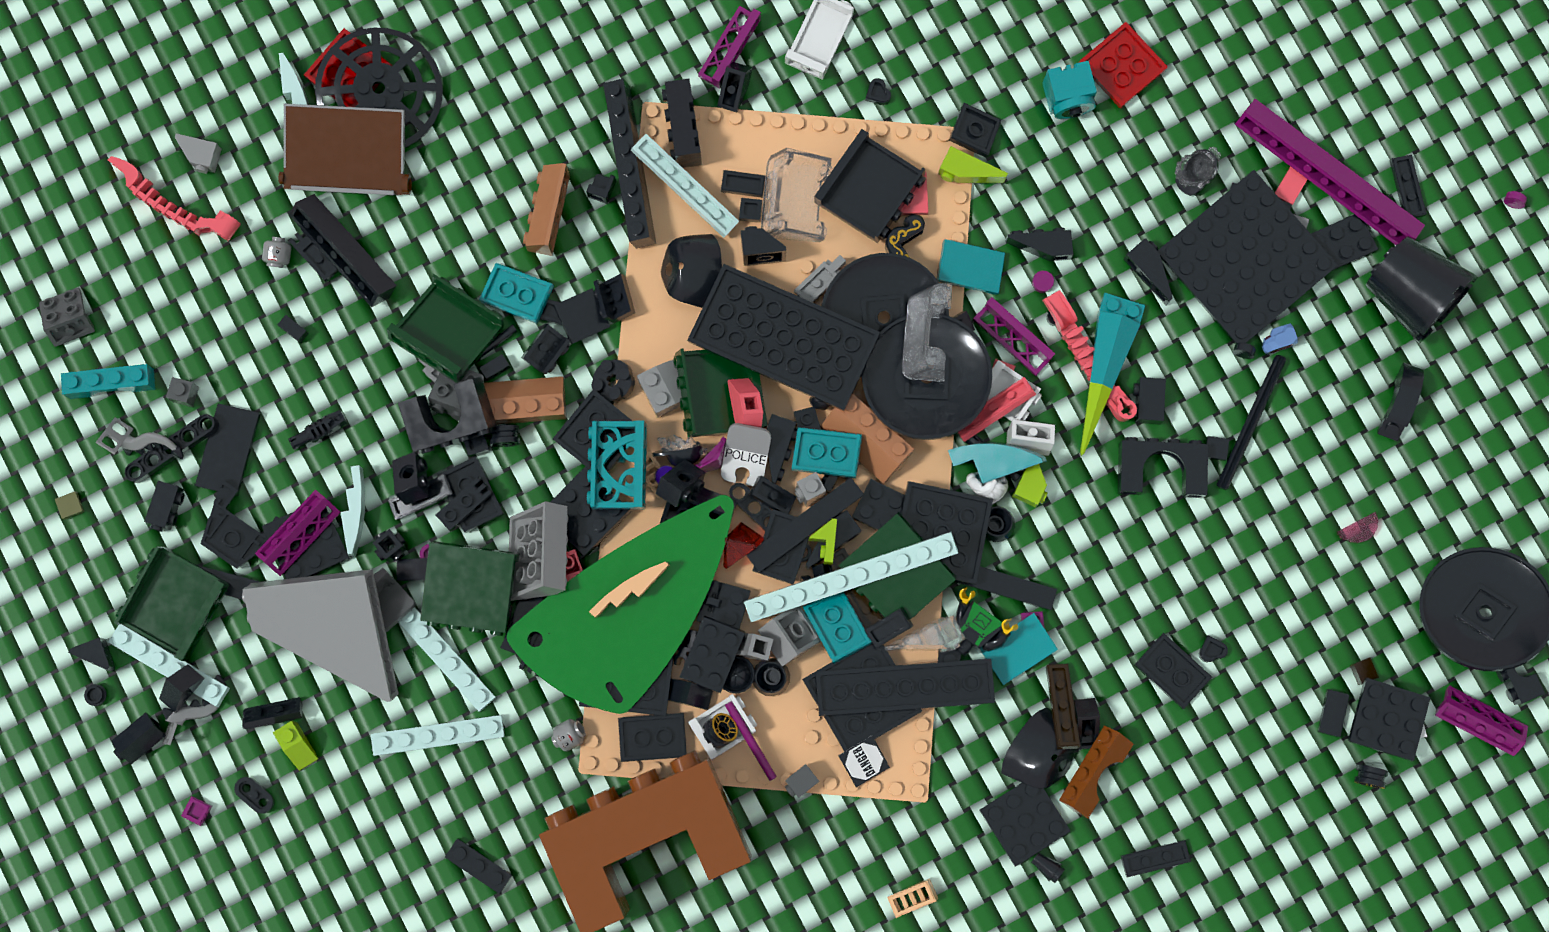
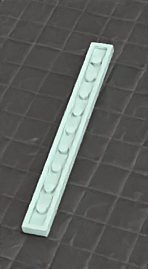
(851, 576)

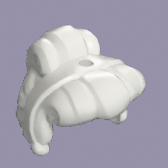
(993, 489)

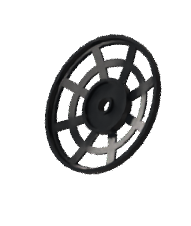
(384, 74)

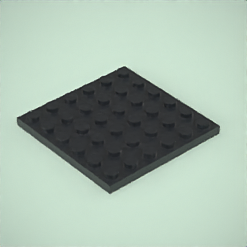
(1246, 258)

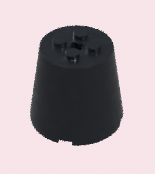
(1419, 286)

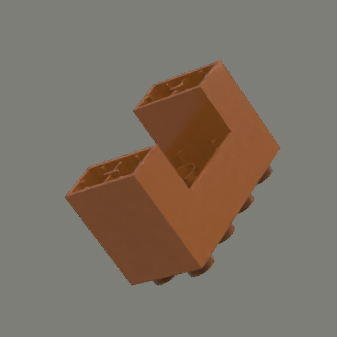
(618, 826)

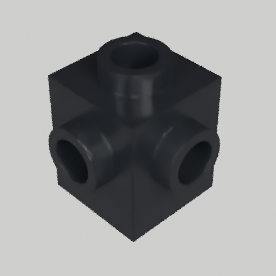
(383, 542)

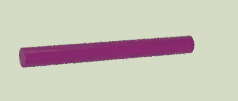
(750, 741)

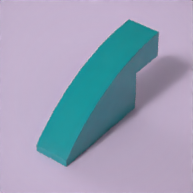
(995, 459)

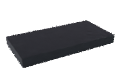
(228, 448)

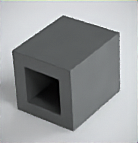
(182, 392)
(801, 781)

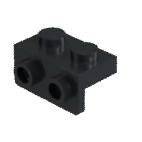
(614, 298)
(546, 349)

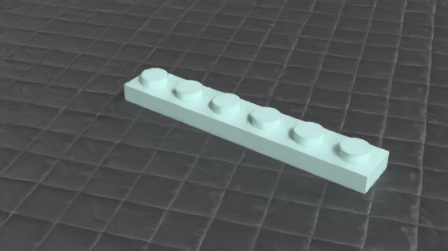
(684, 185)
(447, 660)
(165, 662)
(437, 735)

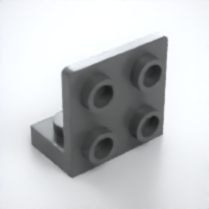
(65, 317)

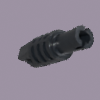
(318, 430)

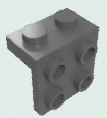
(444, 397)
(393, 599)

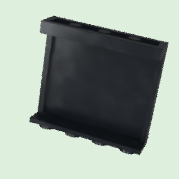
(869, 187)

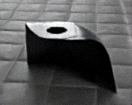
(701, 268)
(1031, 753)

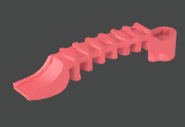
(222, 224)
(1066, 324)

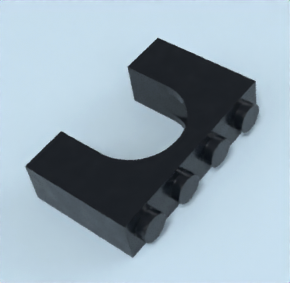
(475, 417)
(1190, 456)

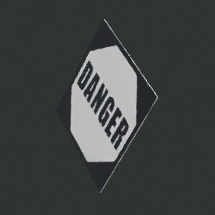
(864, 761)

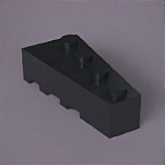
(683, 123)

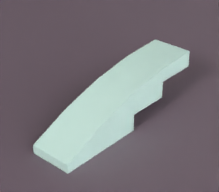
(291, 84)
(354, 518)

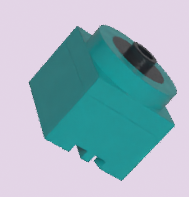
(1070, 90)

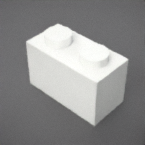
(1032, 436)

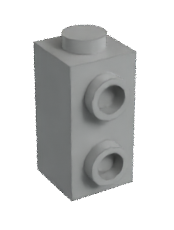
(810, 489)

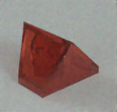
(740, 543)

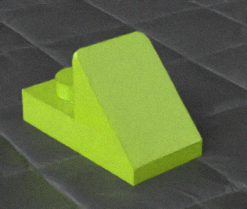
(826, 534)

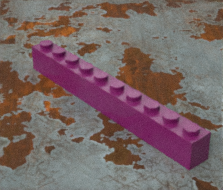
(1328, 173)

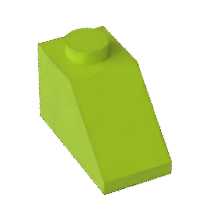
(1031, 486)
(295, 745)

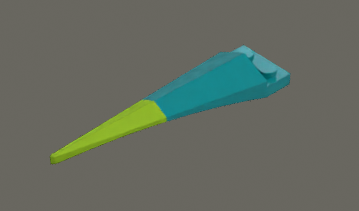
(1115, 331)

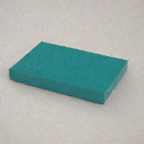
(970, 267)
(516, 293)
(827, 452)
(837, 626)
(1021, 650)

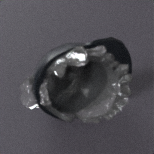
(1197, 170)
(678, 449)

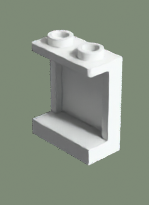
(1002, 379)
(698, 723)

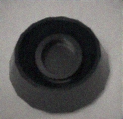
(1000, 524)
(740, 676)
(771, 677)

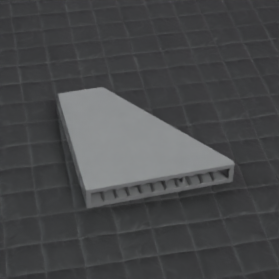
(328, 622)

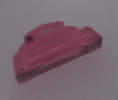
(1360, 530)

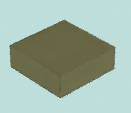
(69, 505)

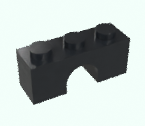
(1520, 688)

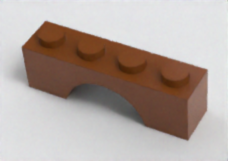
(1082, 790)

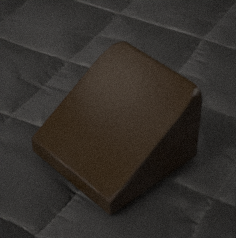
(1364, 669)

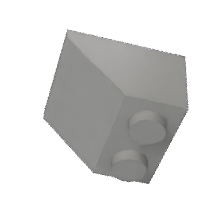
(791, 635)

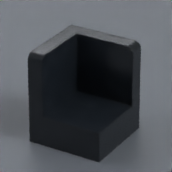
(601, 188)

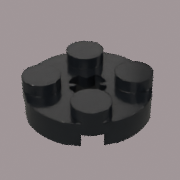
(605, 372)

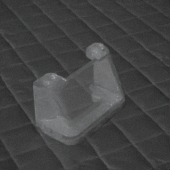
(789, 195)
(919, 359)

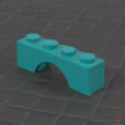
(125, 378)

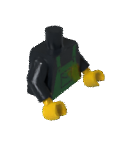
(980, 627)

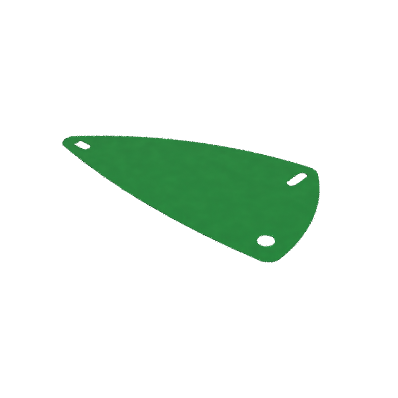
(640, 636)

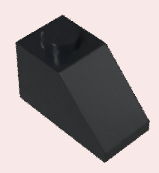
(734, 86)
(1087, 721)

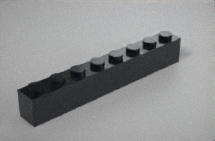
(629, 166)

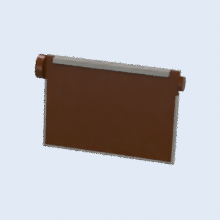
(344, 150)

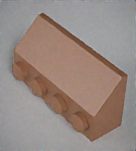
(548, 209)
(527, 400)
(881, 447)

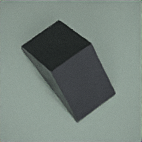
(95, 652)
(180, 687)
(690, 694)

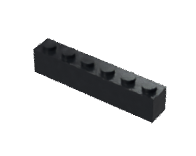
(342, 250)

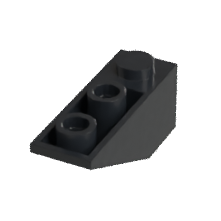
(1049, 245)
(782, 433)

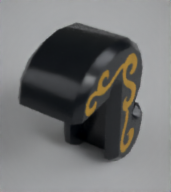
(901, 235)

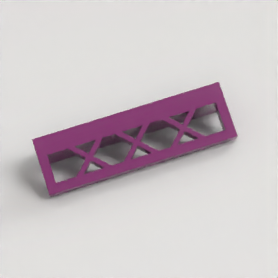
(734, 49)
(1019, 330)
(294, 529)
(1482, 724)

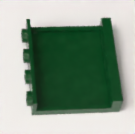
(447, 329)
(706, 391)
(468, 587)
(907, 589)
(172, 602)

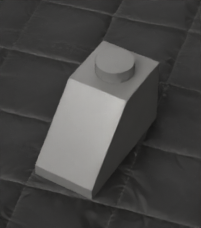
(200, 153)

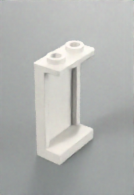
(820, 36)

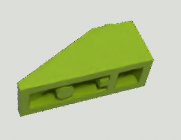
(967, 169)

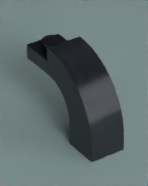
(1403, 403)

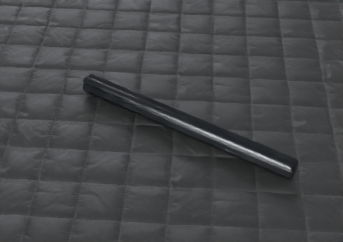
(1251, 422)

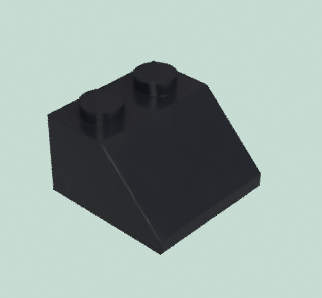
(761, 247)

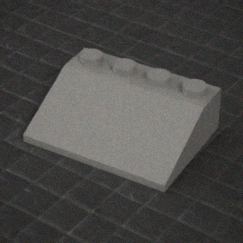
(541, 541)

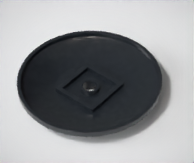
(877, 285)
(932, 408)
(1493, 581)

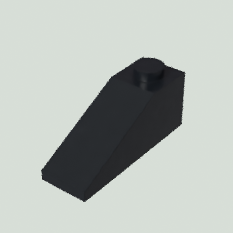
(1147, 264)
(845, 532)

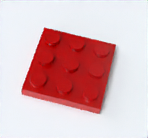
(334, 63)
(1124, 65)

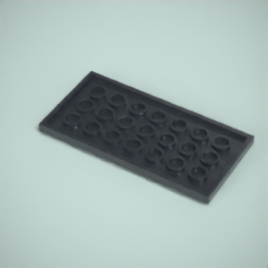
(784, 337)

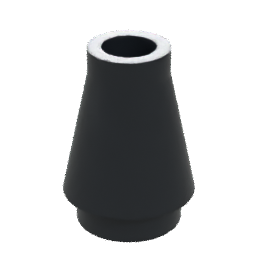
(1048, 867)

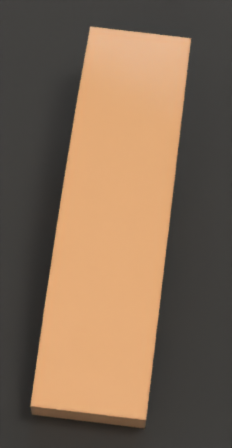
(637, 584)

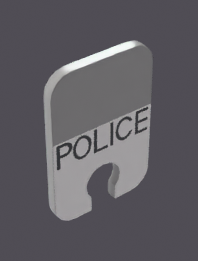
(746, 448)

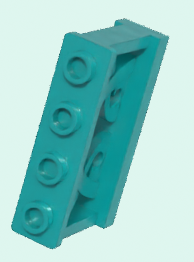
(635, 489)

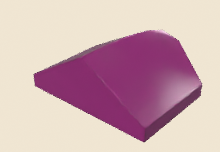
(714, 458)

